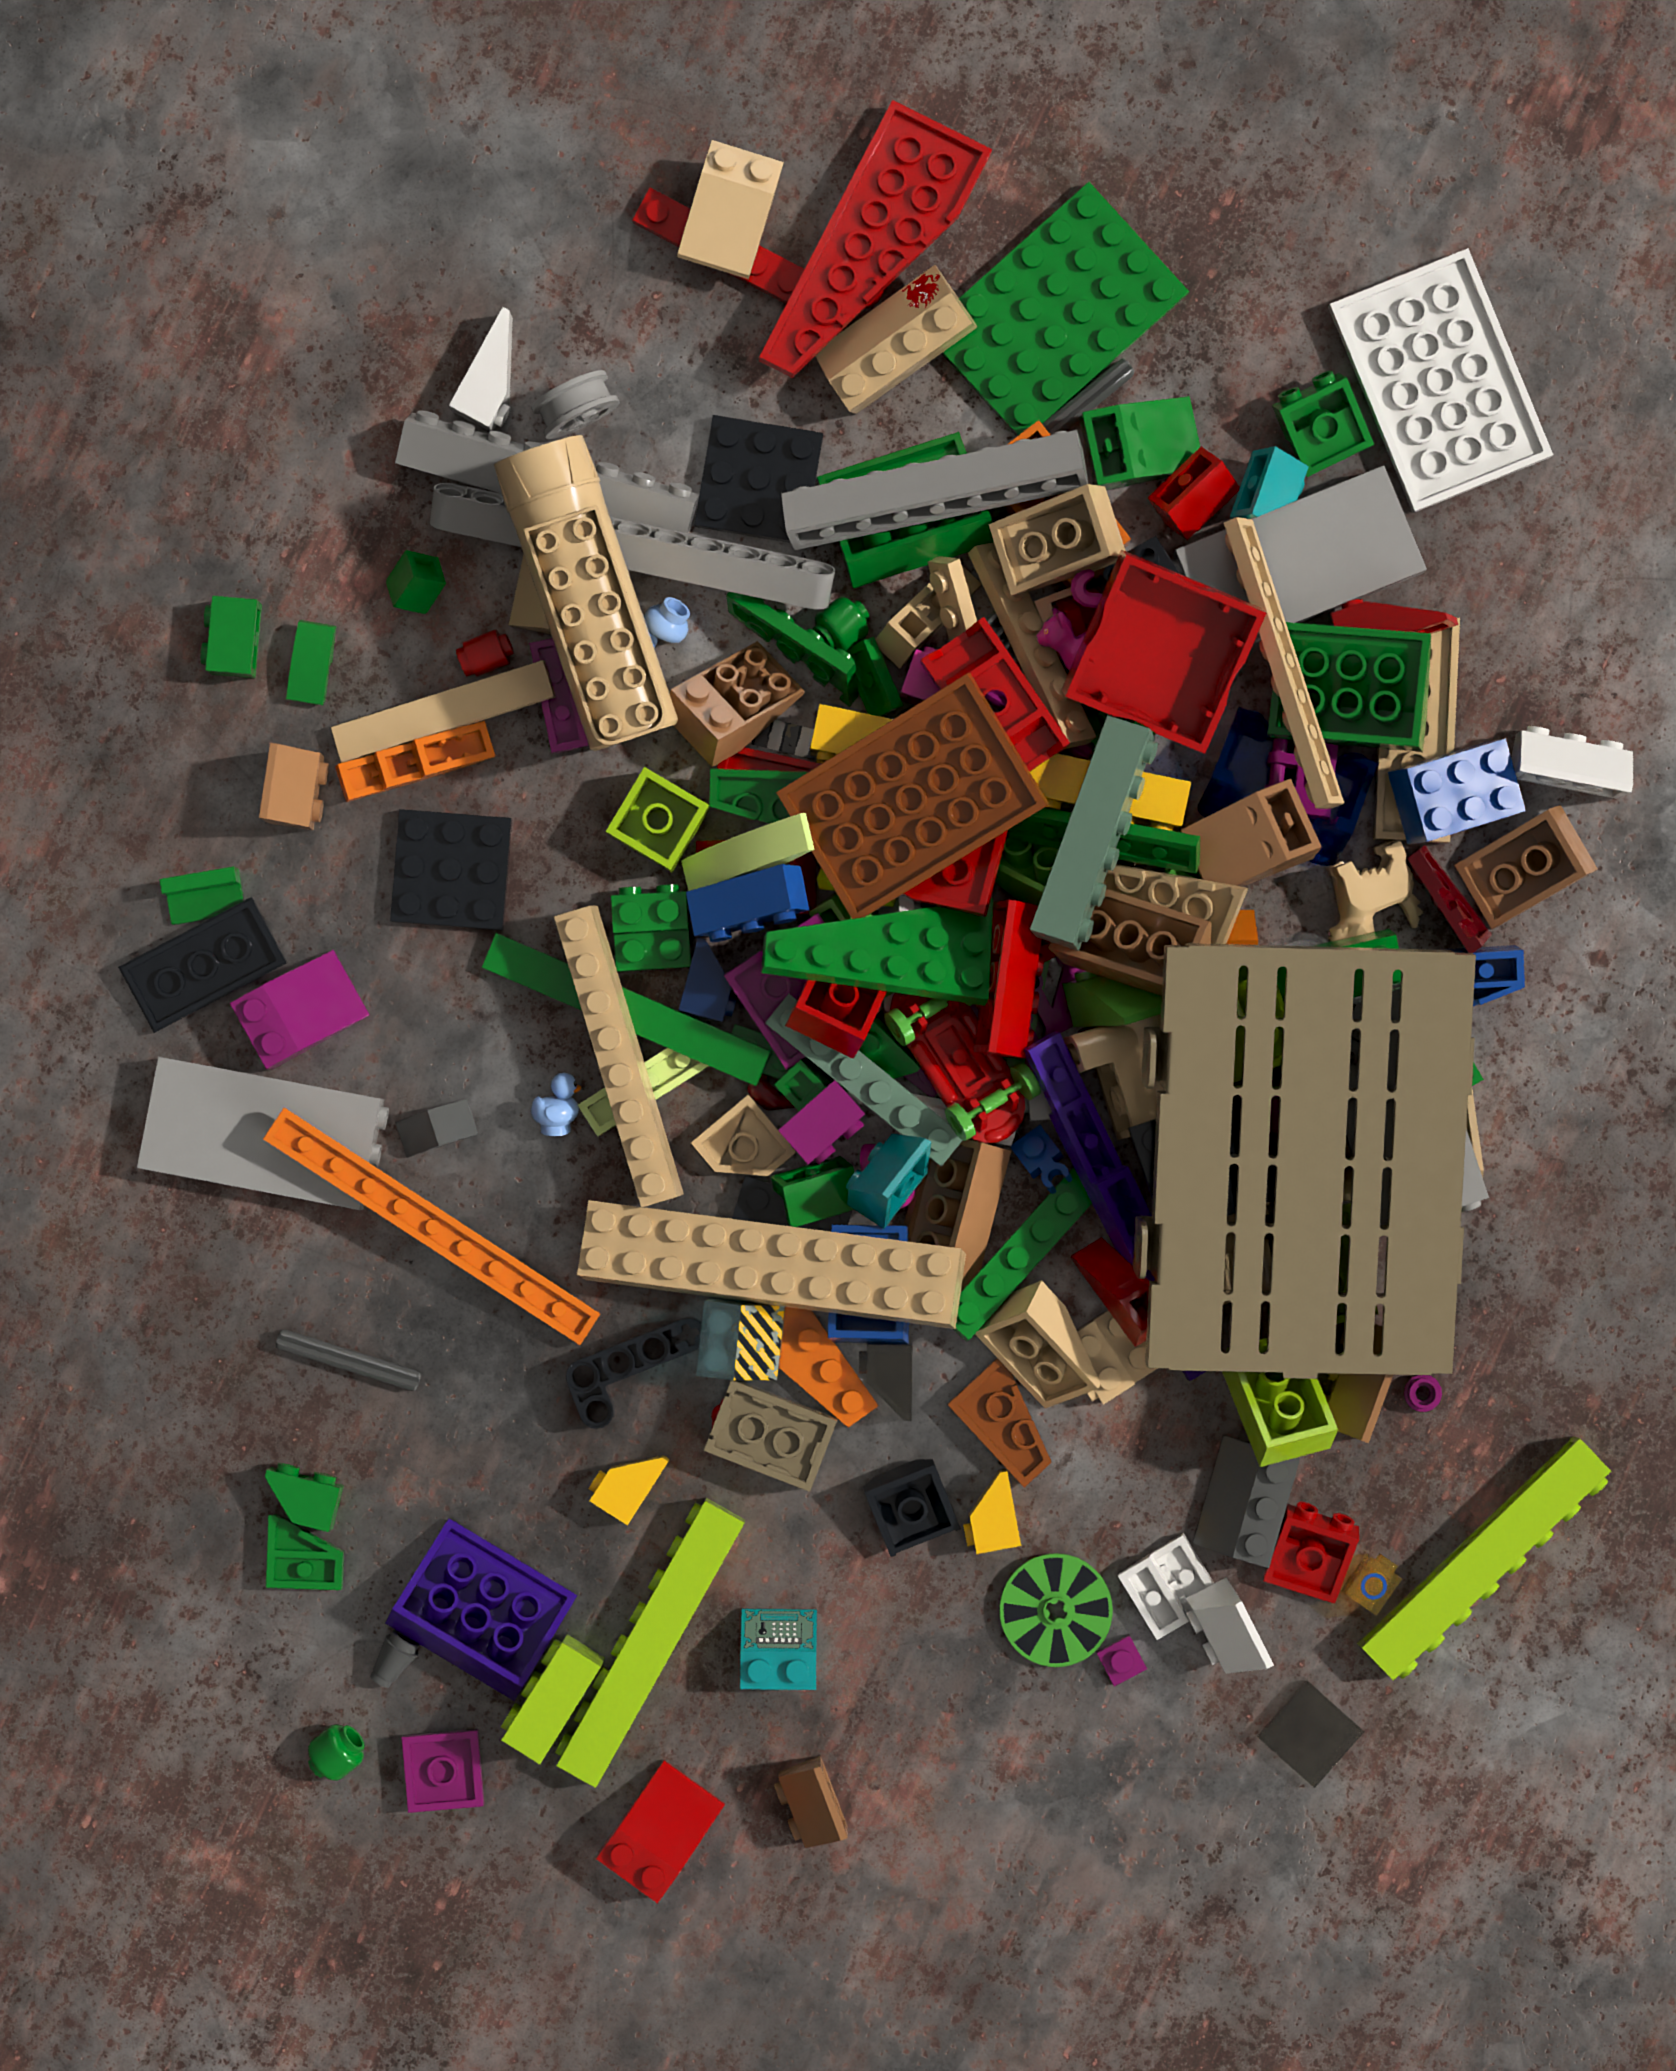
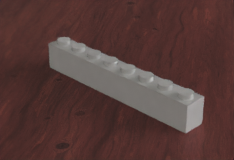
(470, 456)
(934, 490)

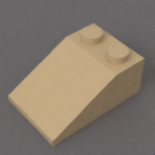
(730, 209)
(1057, 539)
(1040, 1345)

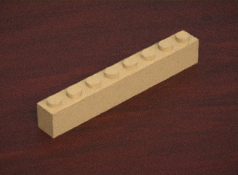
(618, 1055)

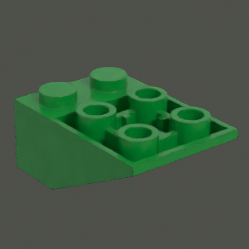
(1138, 441)

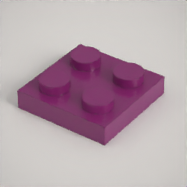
(443, 1770)

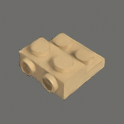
(1112, 1356)

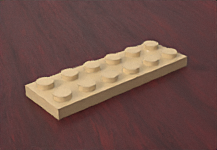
(1438, 733)

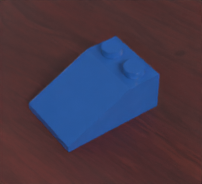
(859, 1329)

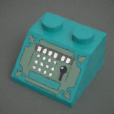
(778, 1649)

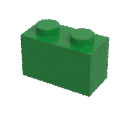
(232, 636)

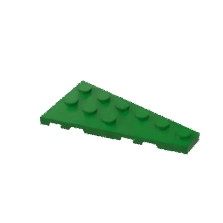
(904, 952)

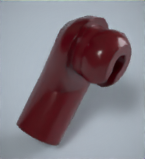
(768, 1096)

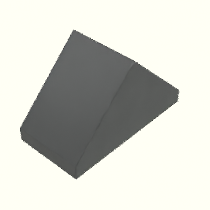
(436, 1127)

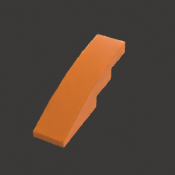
(415, 761)

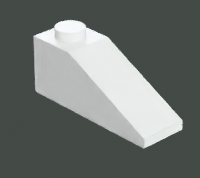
(486, 386)

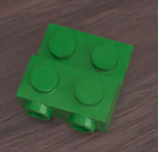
(1322, 422)
(651, 929)

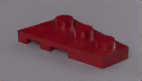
(1449, 900)

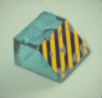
(740, 1340)

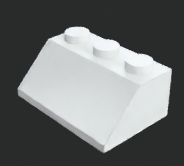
(1573, 763)

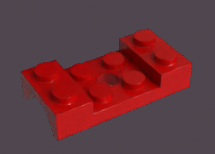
(993, 669)

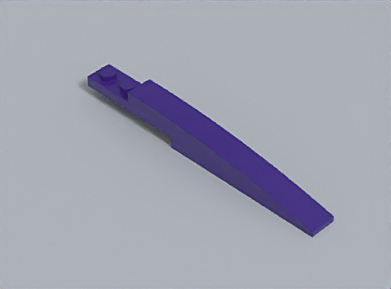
(1089, 1146)

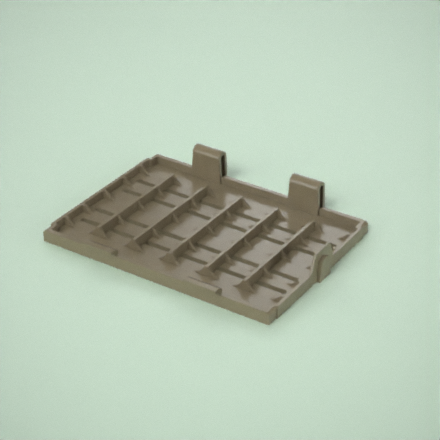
(1189, 1225)

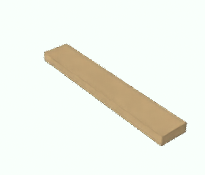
(443, 711)

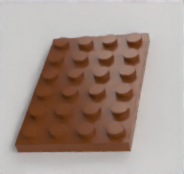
(913, 797)

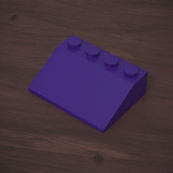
(481, 1609)

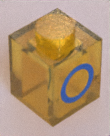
(1372, 1582)

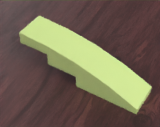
(749, 852)

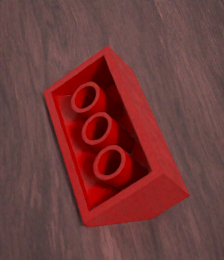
(1013, 971)

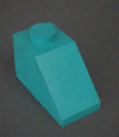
(1269, 483)

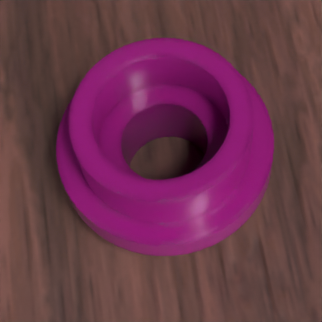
(1433, 1398)

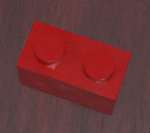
(1194, 493)

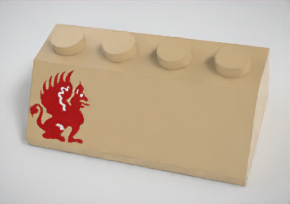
(895, 340)

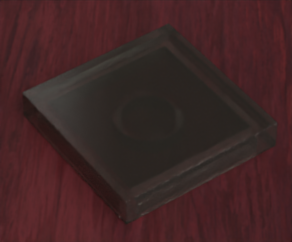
(1310, 1733)

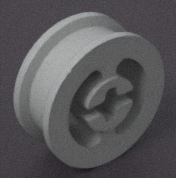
(575, 404)

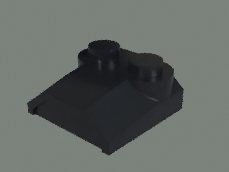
(910, 1505)

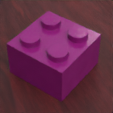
(822, 1123)

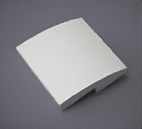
(1163, 1582)

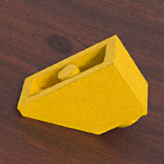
(626, 1486)
(993, 1518)

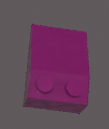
(299, 1010)

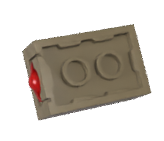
(770, 1434)

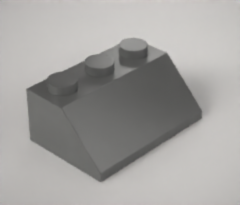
(1244, 1504)

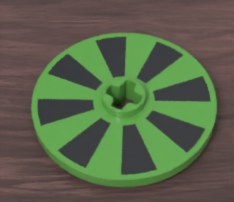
(1065, 1638)

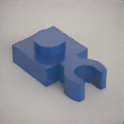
(1039, 1156)

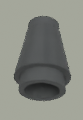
(393, 1658)

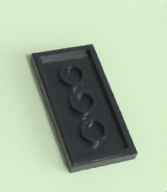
(203, 964)

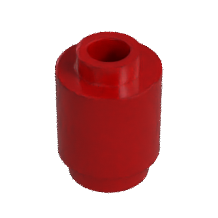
(484, 653)

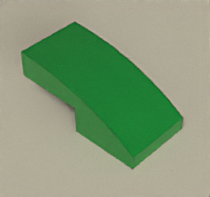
(311, 662)

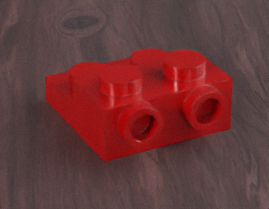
(1312, 1552)

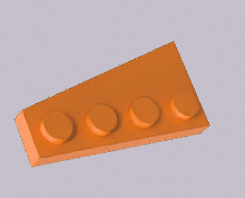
(822, 1368)

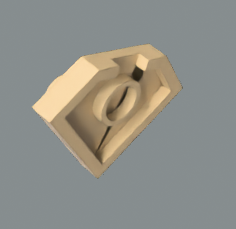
(744, 1142)

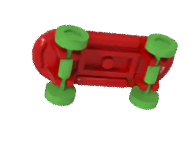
(978, 1089)

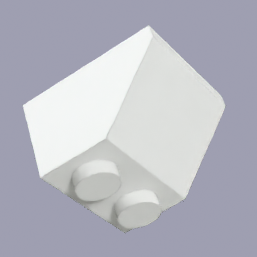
(1228, 1629)

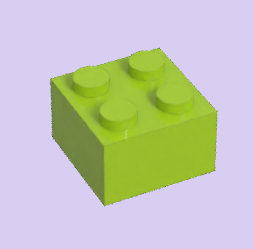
(658, 819)

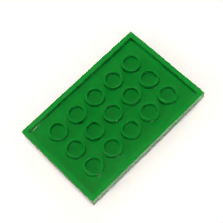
(1061, 310)

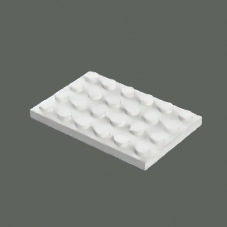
(1440, 380)

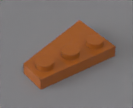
(1002, 1422)

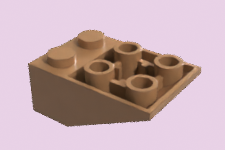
(733, 702)
(1255, 837)

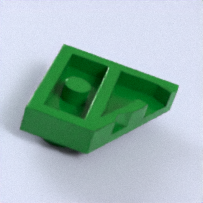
(301, 1558)

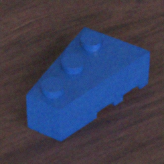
(1497, 971)

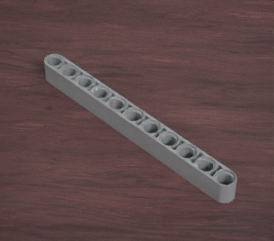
(656, 551)

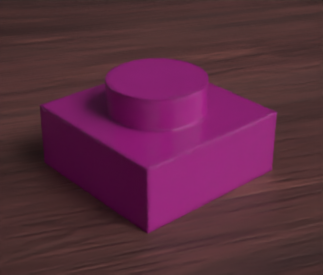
(1121, 1660)

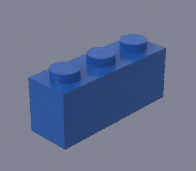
(747, 902)

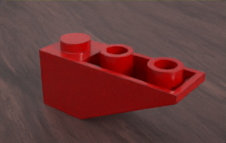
(1116, 1287)

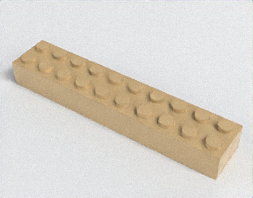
(772, 1264)

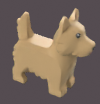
(1369, 891)

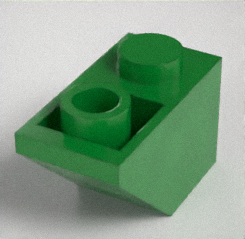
(306, 1499)

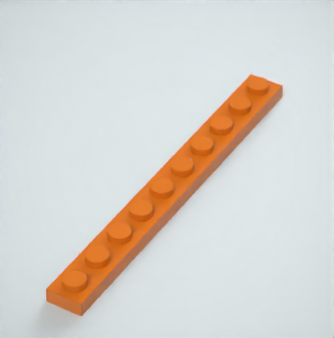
(431, 1226)

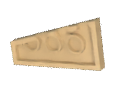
(1188, 895)

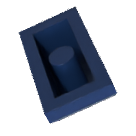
(706, 988)

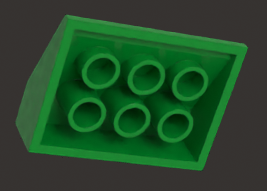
(910, 547)
(1362, 685)

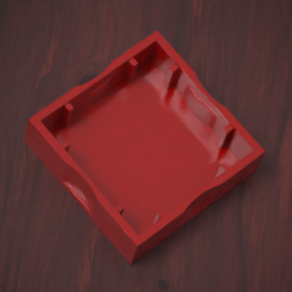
(1163, 651)

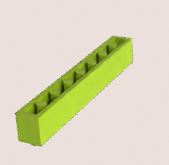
(1484, 1558)
(650, 1643)

